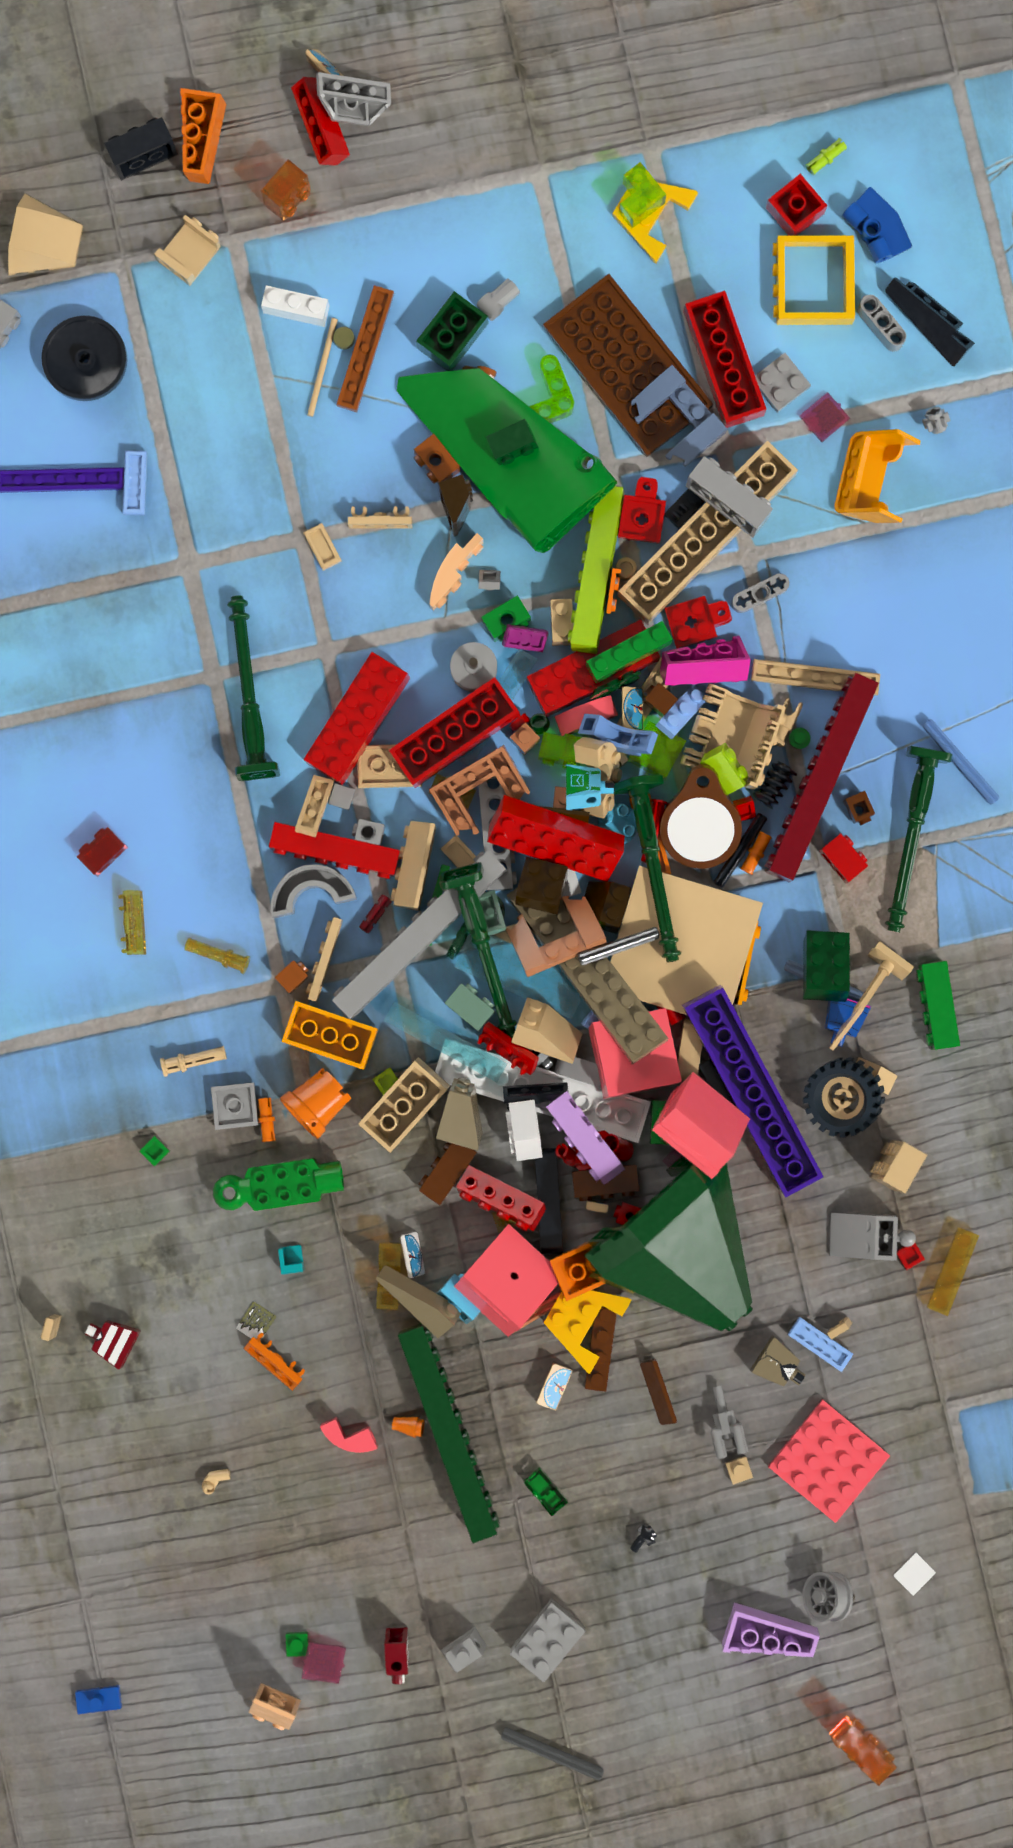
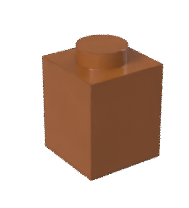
(292, 976)

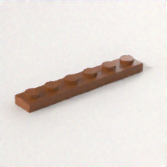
(365, 348)

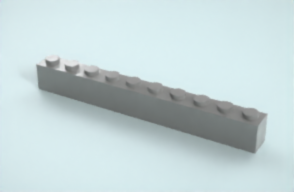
(410, 942)

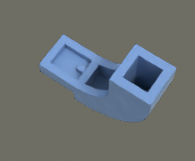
(625, 739)

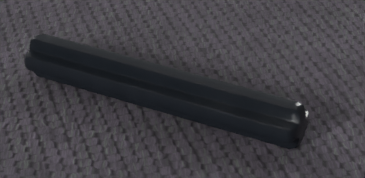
(742, 848)

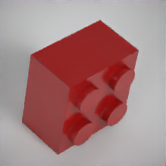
(796, 206)

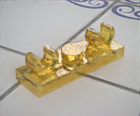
(133, 922)

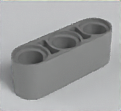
(881, 313)
(580, 1070)

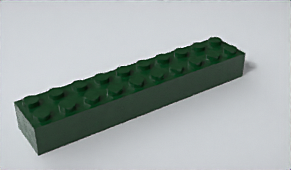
(448, 1433)

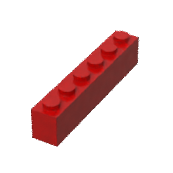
(335, 849)

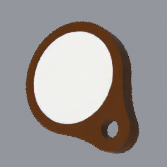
(701, 822)

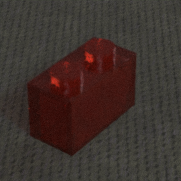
(101, 851)

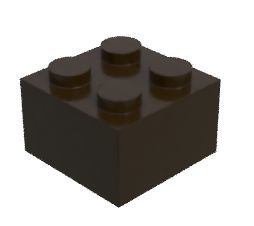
(541, 885)

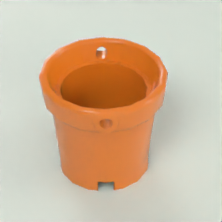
(316, 1102)

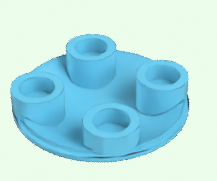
(621, 821)

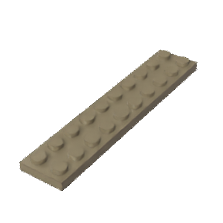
(600, 987)

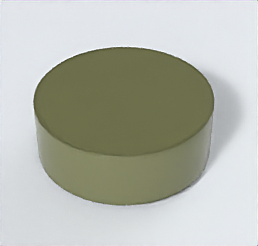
(343, 338)

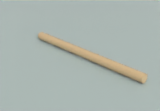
(327, 347)

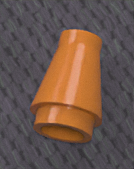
(409, 1425)

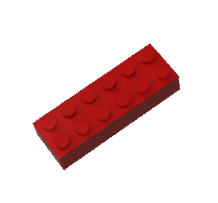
(724, 359)
(569, 679)
(357, 718)
(454, 732)
(556, 838)

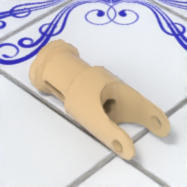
(788, 724)

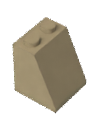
(461, 1116)

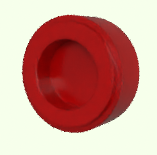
(516, 724)

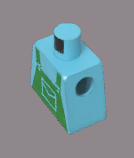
(585, 787)

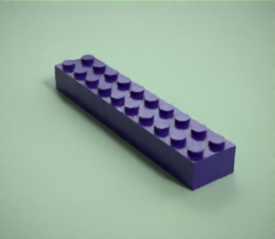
(752, 1090)

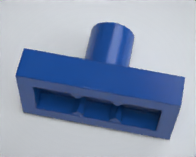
(98, 1699)

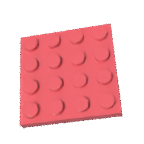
(828, 1461)

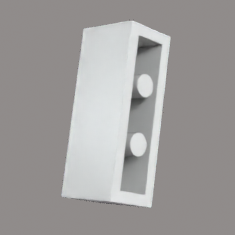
(295, 306)

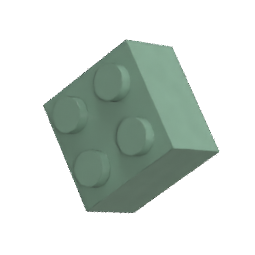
(470, 1007)

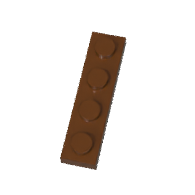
(601, 1345)

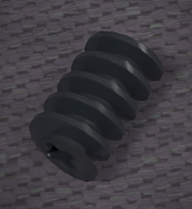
(774, 784)

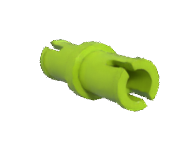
(826, 156)

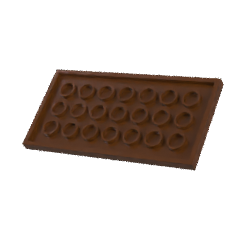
(619, 359)

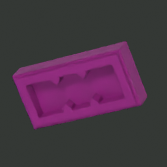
(525, 638)

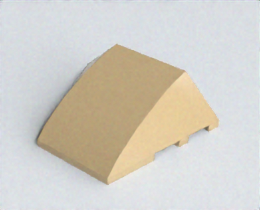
(42, 238)

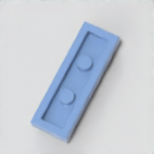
(681, 712)

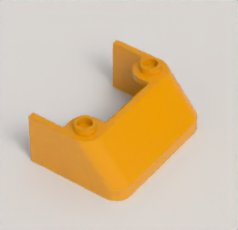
(865, 472)

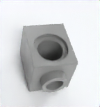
(378, 831)

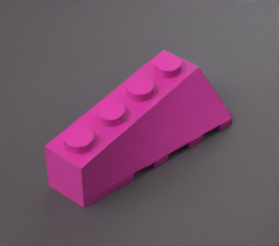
(706, 664)

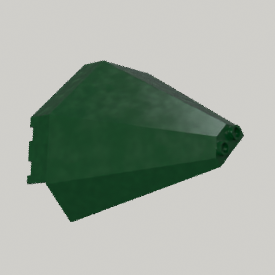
(681, 1250)

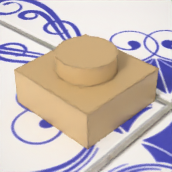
(739, 1470)

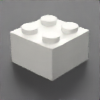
(524, 1130)

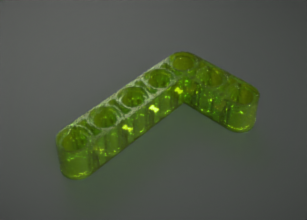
(556, 396)

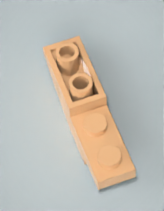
(447, 576)

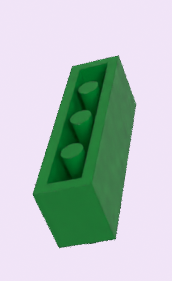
(629, 652)
(939, 1005)

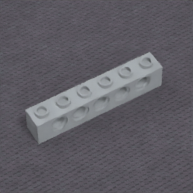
(506, 857)

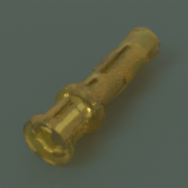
(227, 958)

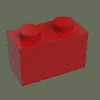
(844, 858)

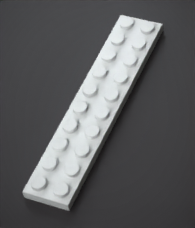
(616, 1115)

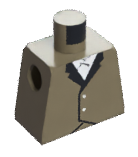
(777, 1364)

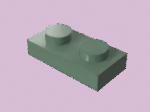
(492, 913)

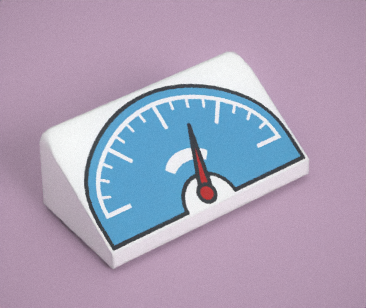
(412, 1254)

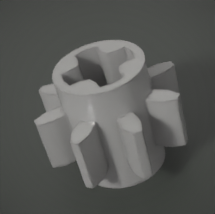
(936, 420)

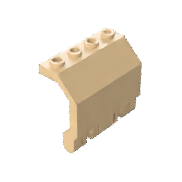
(741, 724)

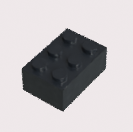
(141, 148)

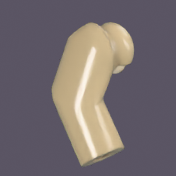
(213, 1478)

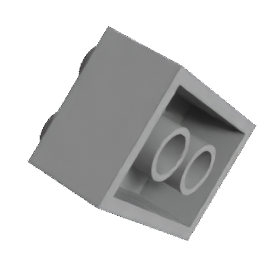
(547, 1640)

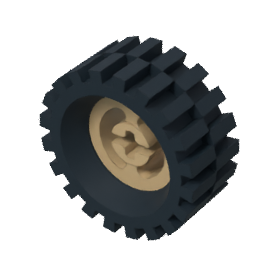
(836, 1114)

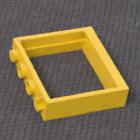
(814, 318)

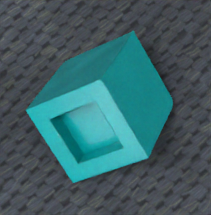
(291, 1259)

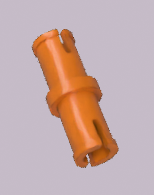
(756, 852)
(266, 1120)

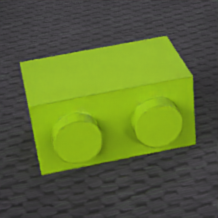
(730, 772)

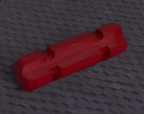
(375, 913)

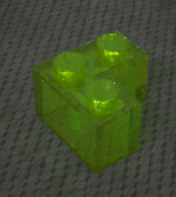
(644, 198)
(558, 749)

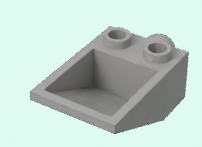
(862, 1236)

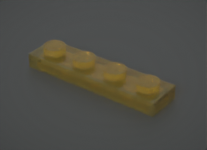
(952, 1271)

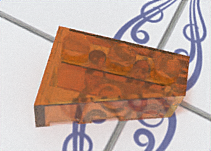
(863, 1749)

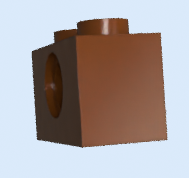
(433, 448)

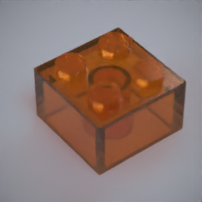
(286, 190)

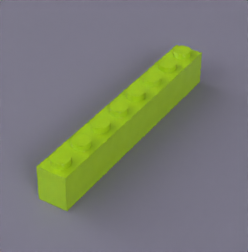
(596, 573)

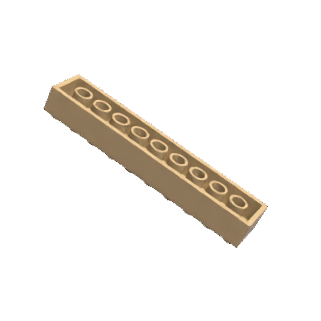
(701, 539)

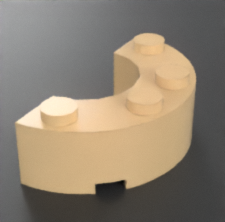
(605, 757)

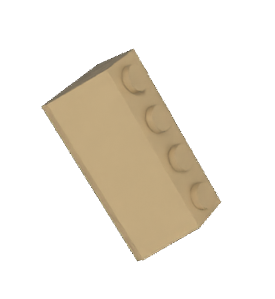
(414, 865)

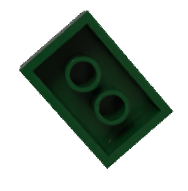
(452, 332)
(826, 966)

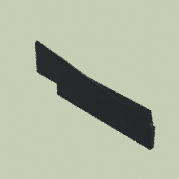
(931, 319)

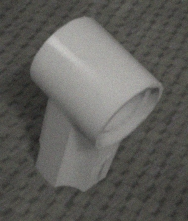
(493, 303)

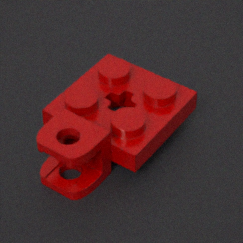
(642, 503)
(706, 617)

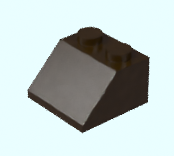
(608, 903)

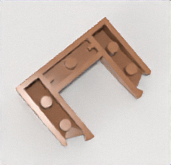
(448, 791)
(537, 959)

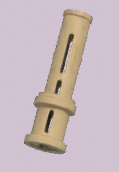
(183, 1062)

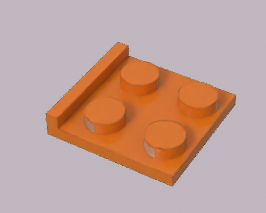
(614, 585)

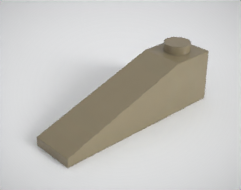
(428, 1307)

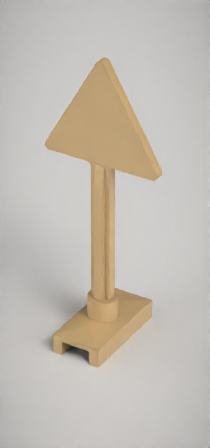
(889, 963)

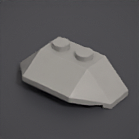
(352, 98)

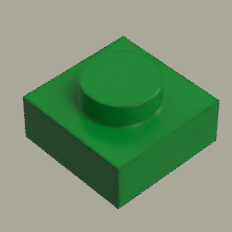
(154, 1151)
(296, 1644)

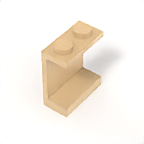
(189, 250)

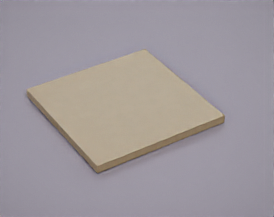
(712, 935)

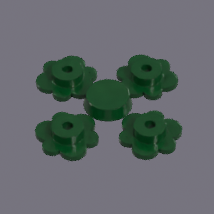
(604, 690)

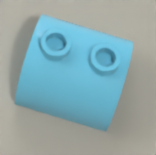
(456, 1298)

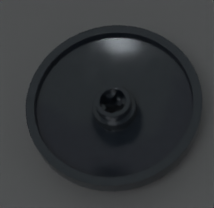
(80, 340)

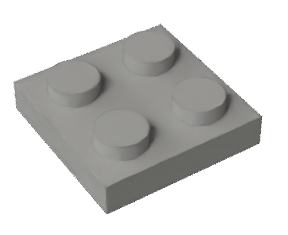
(781, 382)
(234, 1106)

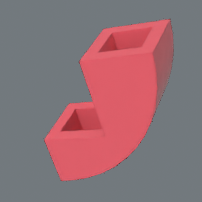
(570, 720)
(357, 1442)

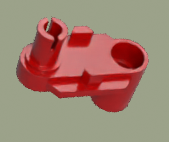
(620, 1147)

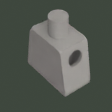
(464, 1650)

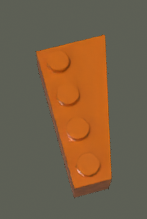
(201, 130)

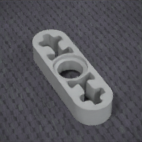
(772, 581)

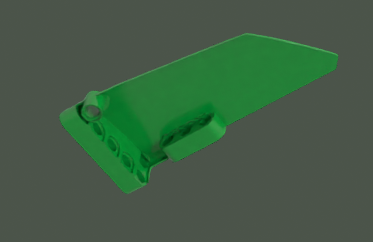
(536, 492)

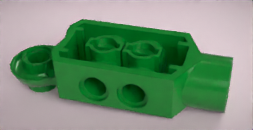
(280, 1184)

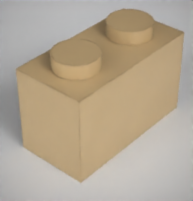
(561, 621)

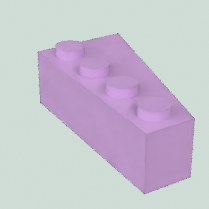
(585, 1138)
(767, 1633)

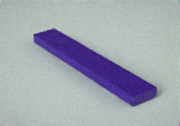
(61, 480)

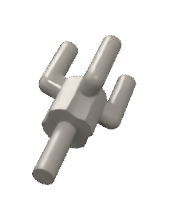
(726, 1427)

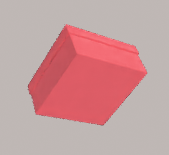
(619, 1075)
(701, 1125)
(508, 1281)

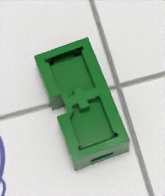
(544, 1492)

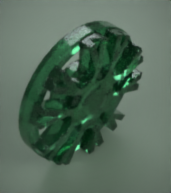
(458, 942)

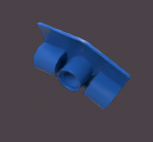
(875, 212)

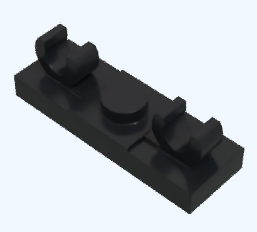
(684, 508)
(536, 1092)

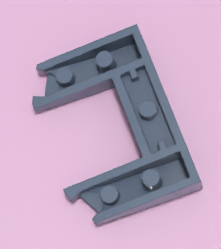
(673, 387)

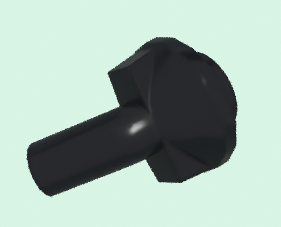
(646, 1535)

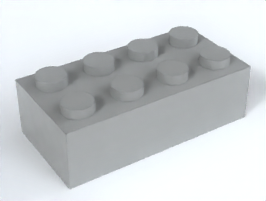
(729, 496)

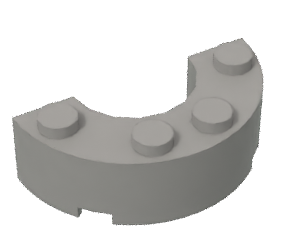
(305, 878)

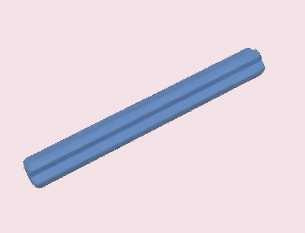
(961, 762)

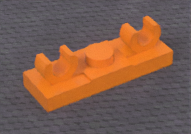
(274, 1362)

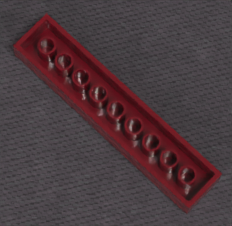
(823, 774)

